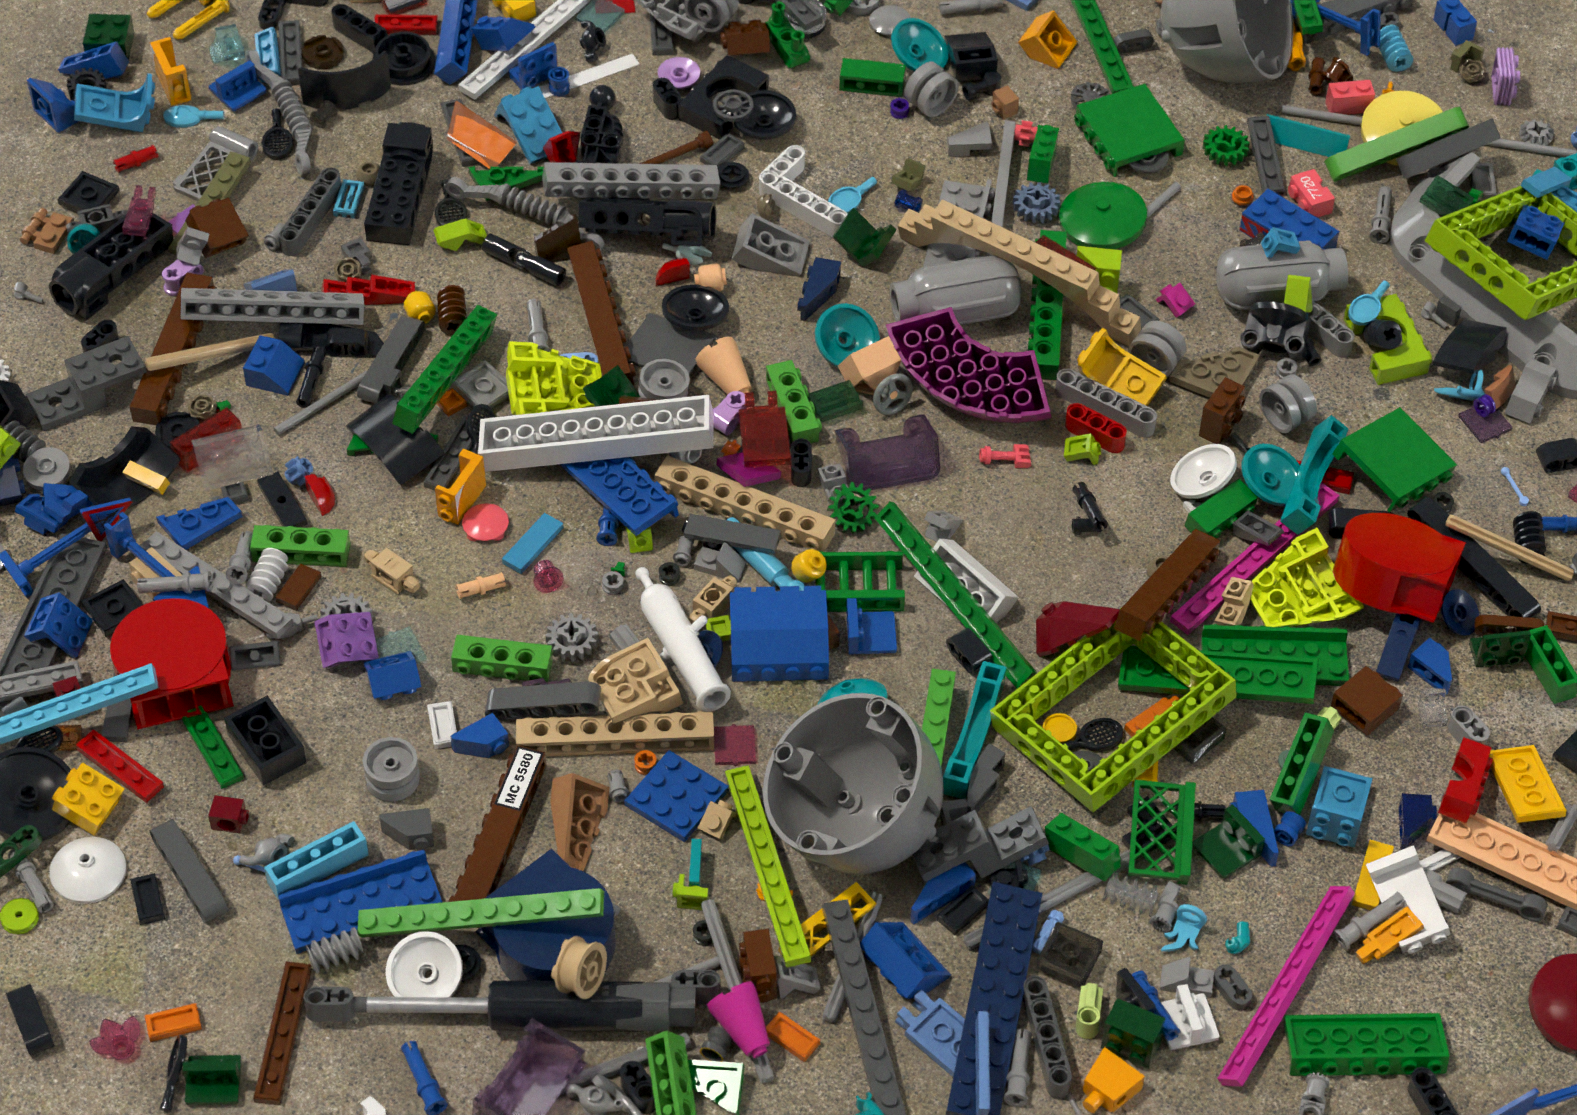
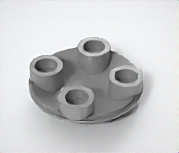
(886, 18)

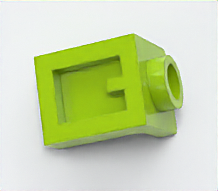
(1082, 447)
(641, 542)
(688, 896)

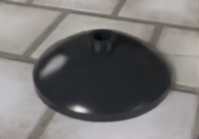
(771, 116)
(695, 307)

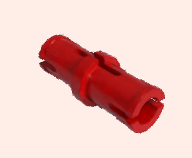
(135, 158)

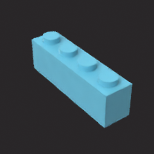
(317, 860)

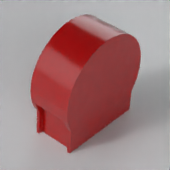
(1396, 564)
(189, 658)

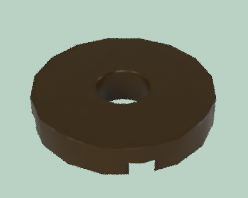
(322, 60)

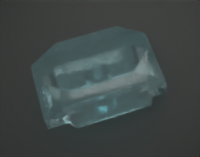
(226, 44)

